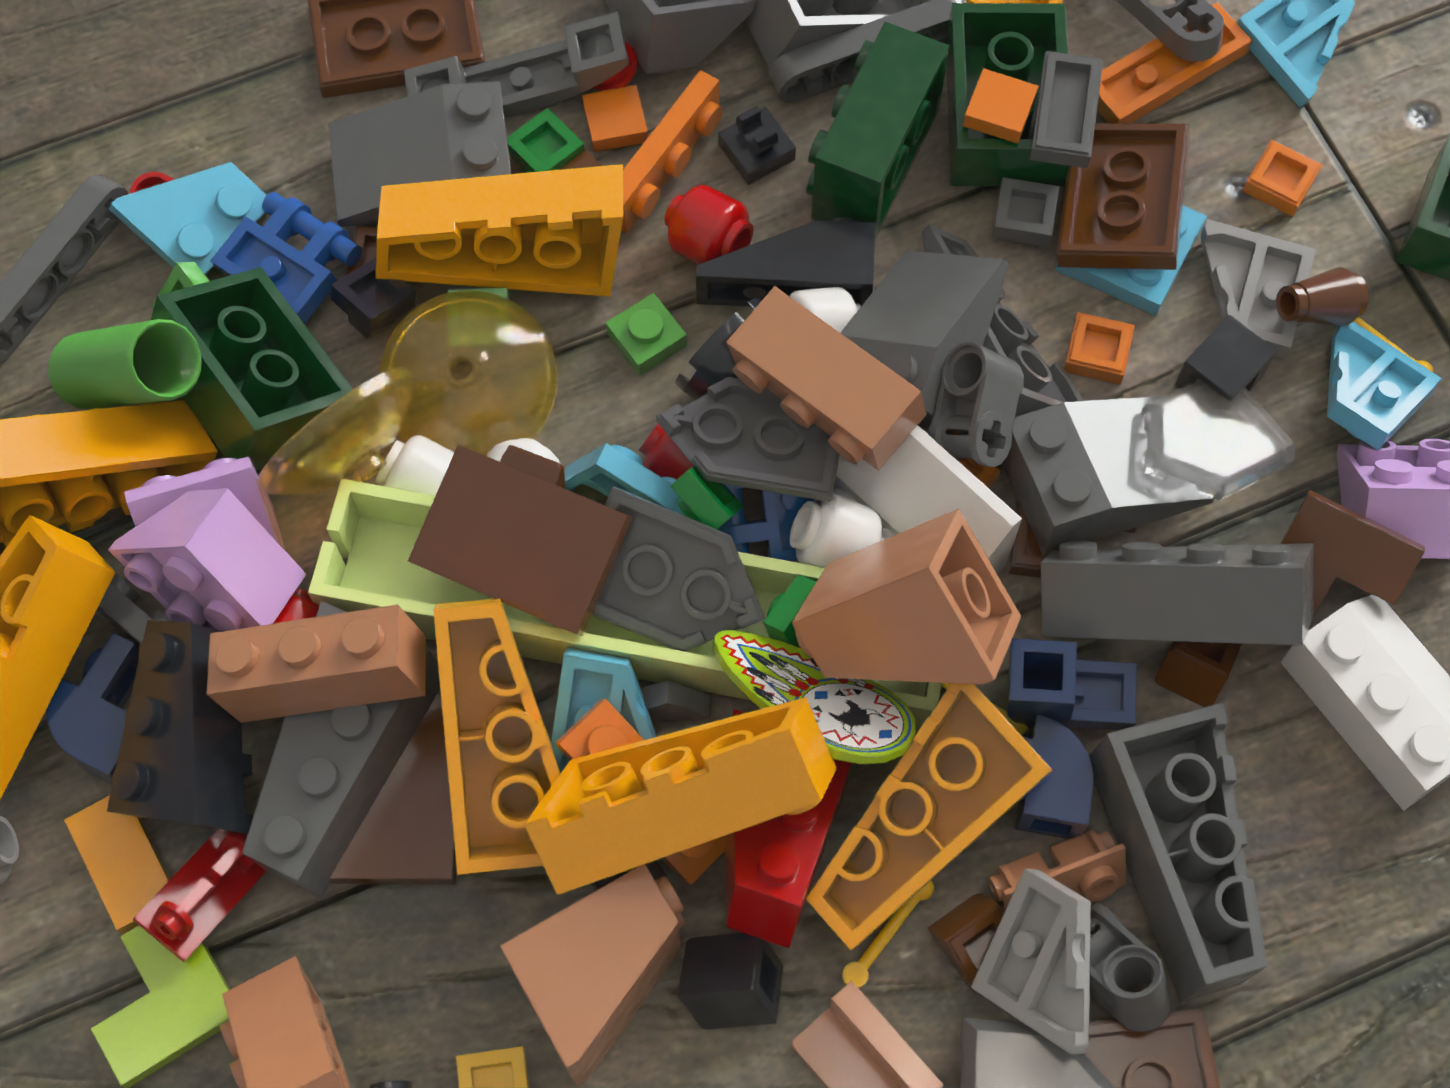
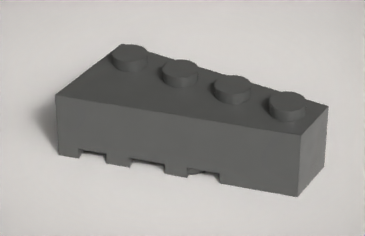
(1179, 592)
(326, 781)
(1184, 845)

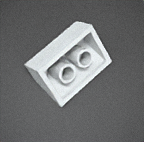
(927, 483)
(1379, 695)

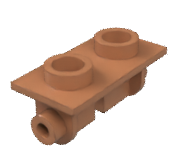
(1084, 864)

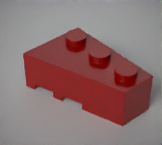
(776, 863)

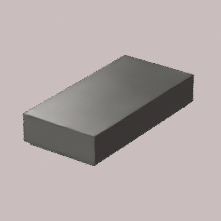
(1066, 109)

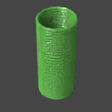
(125, 365)

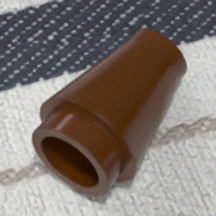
(1326, 298)

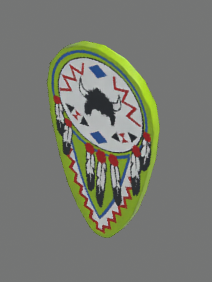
(855, 716)

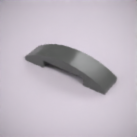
(540, 75)

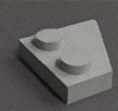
(1247, 275)
(1042, 961)

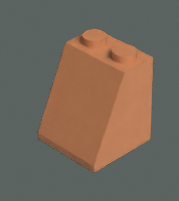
(911, 610)
(597, 964)

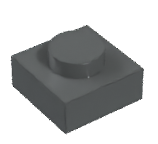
(1025, 212)

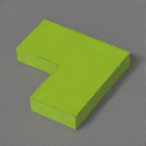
(172, 1018)

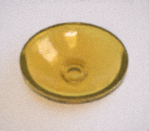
(510, 378)
(343, 438)

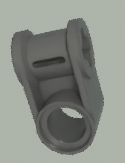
(978, 403)
(1120, 962)

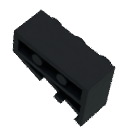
(178, 745)

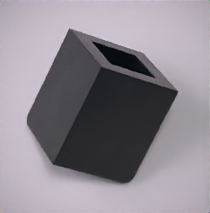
(1228, 360)
(730, 981)

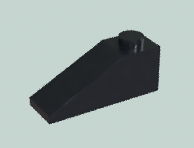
(799, 259)

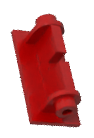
(200, 894)

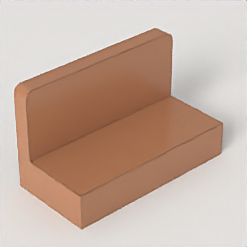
(859, 1048)

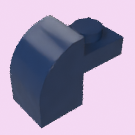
(1074, 692)
(91, 717)
(1063, 798)

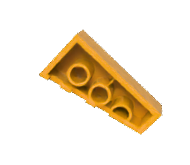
(505, 231)
(84, 461)
(46, 604)
(493, 737)
(678, 792)
(935, 803)

